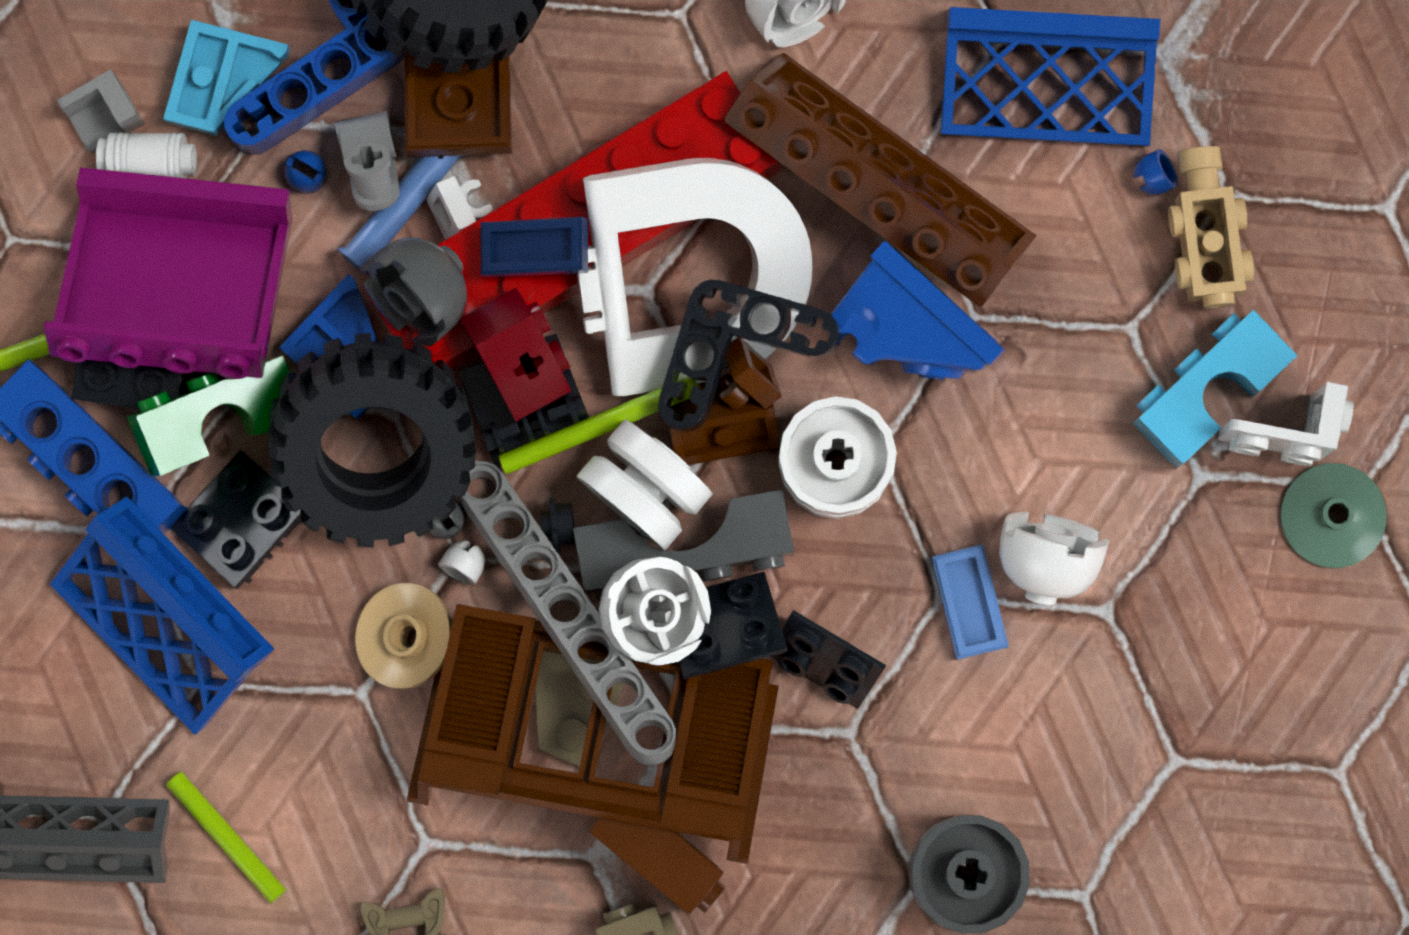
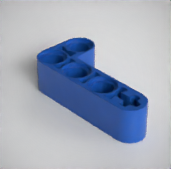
(310, 75)

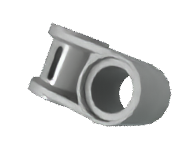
(369, 159)

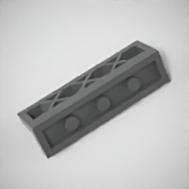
(99, 854)

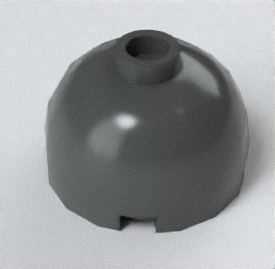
(418, 287)

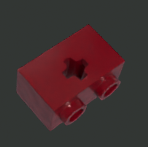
(516, 353)

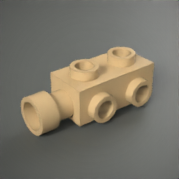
(1211, 247)

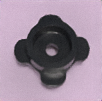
(558, 523)

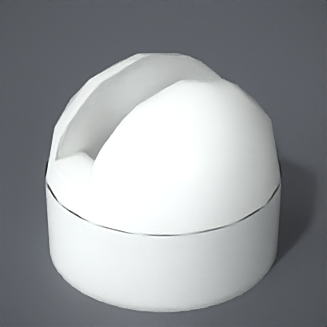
(463, 562)

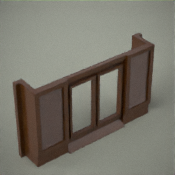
(482, 716)

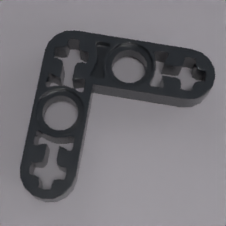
(719, 334)

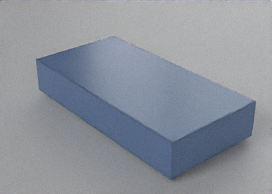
(969, 602)

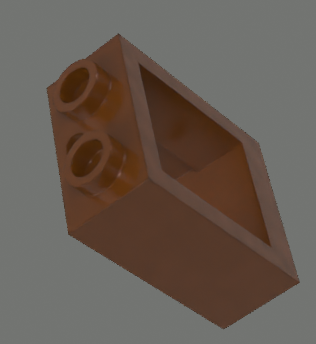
(664, 861)

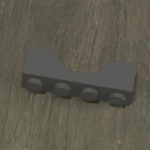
(752, 532)

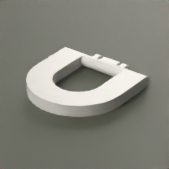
(676, 194)

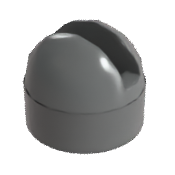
(458, 517)

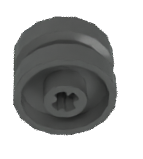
(999, 882)

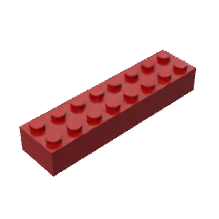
(680, 131)

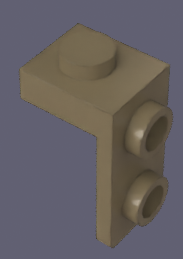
(628, 922)

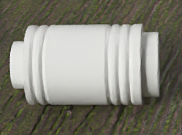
(147, 154)

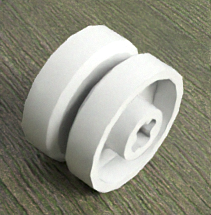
(843, 427)
(649, 479)

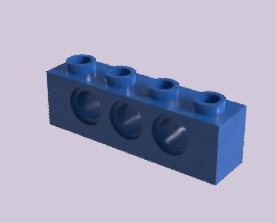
(34, 392)

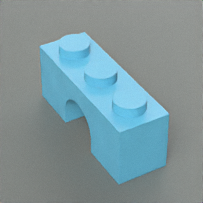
(1245, 353)

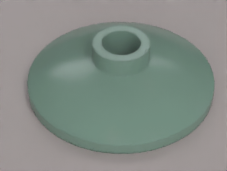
(1307, 520)

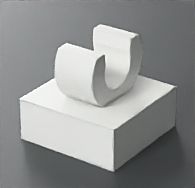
(451, 207)

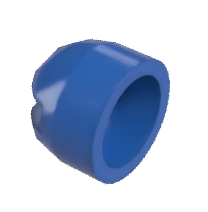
(1157, 173)
(299, 181)

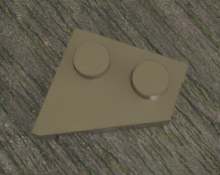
(564, 708)

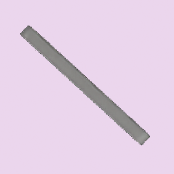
(573, 634)

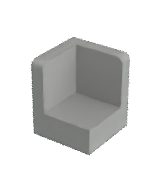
(100, 109)

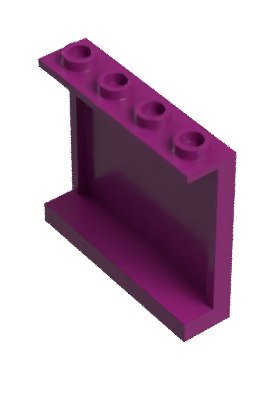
(172, 274)

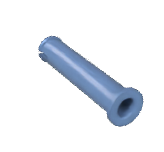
(387, 223)

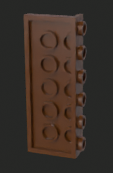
(879, 178)

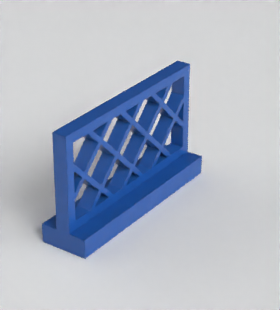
(1050, 30)
(178, 595)

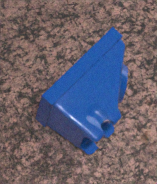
(911, 321)

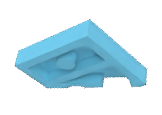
(216, 72)

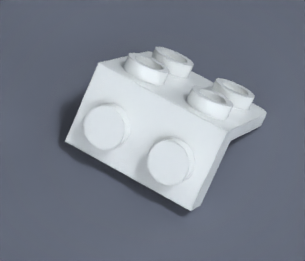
(1326, 419)

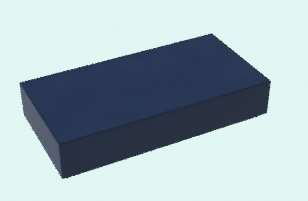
(534, 247)

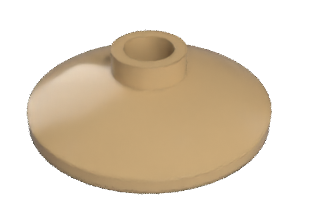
(384, 633)

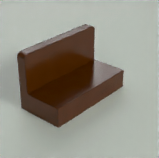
(725, 431)

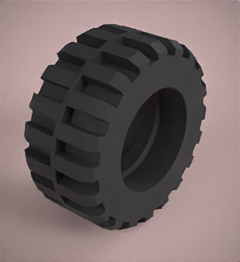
(451, 29)
(381, 502)

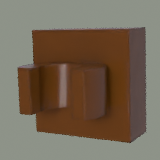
(747, 377)

